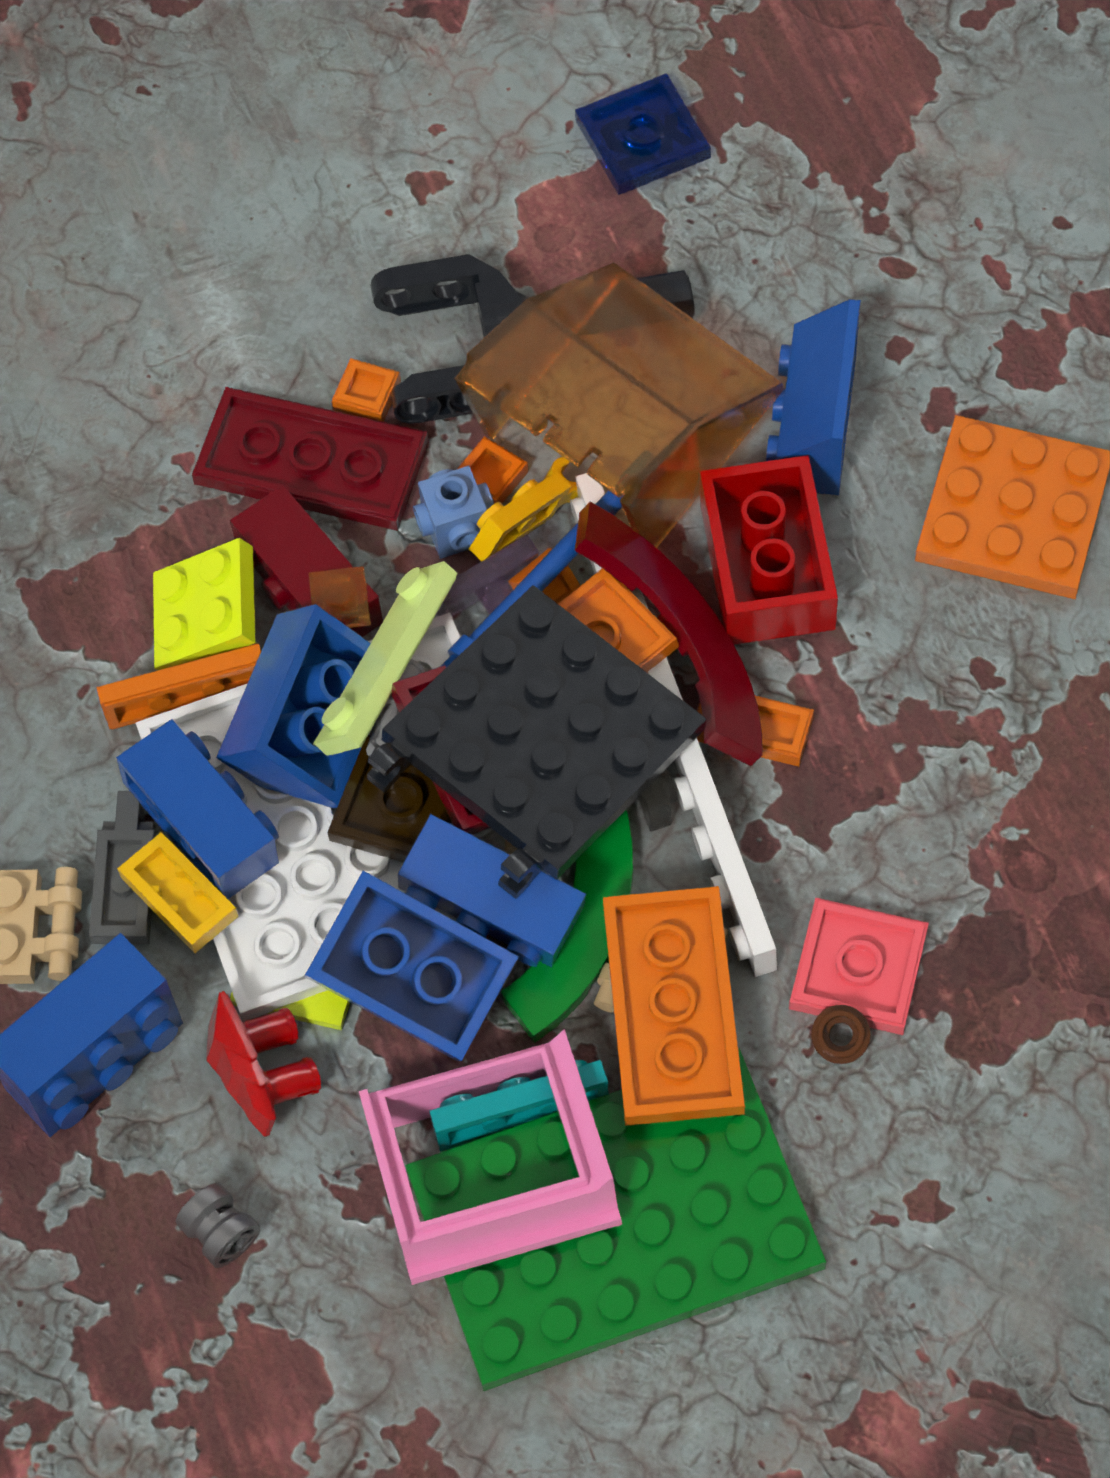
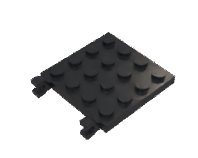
(539, 735)

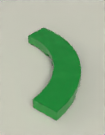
(550, 994)

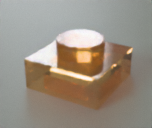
(342, 595)

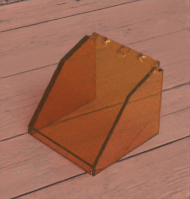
(620, 381)

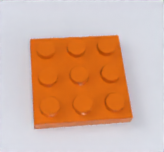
(1014, 507)

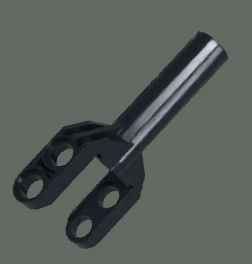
(495, 300)

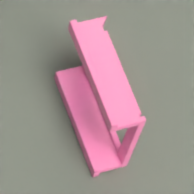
(511, 1223)

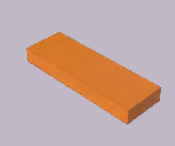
(175, 686)

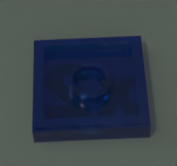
(642, 134)

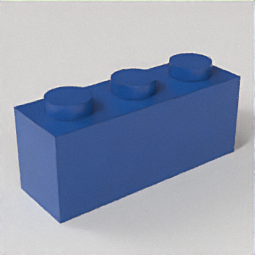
(199, 808)
(462, 878)

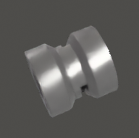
(217, 1225)

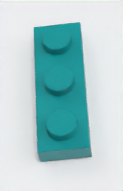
(514, 1103)

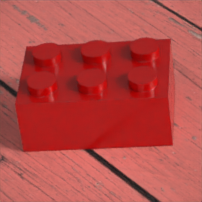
(768, 550)

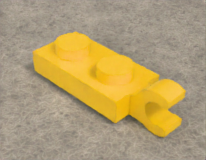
(527, 510)

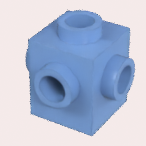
(451, 509)

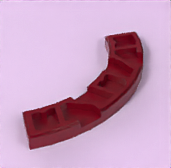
(724, 684)

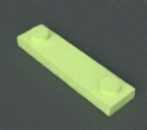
(368, 690)

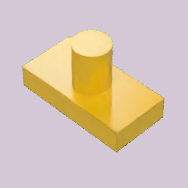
(178, 892)

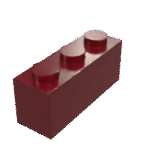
(289, 548)

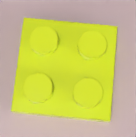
(204, 605)

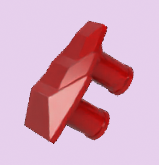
(233, 1055)

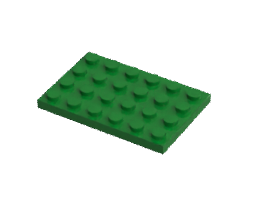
(701, 1227)

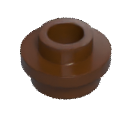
(827, 1020)

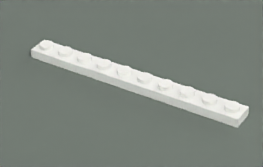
(713, 835)

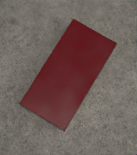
(320, 455)

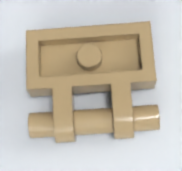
(19, 919)

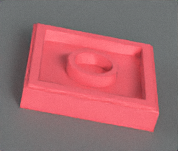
(859, 962)

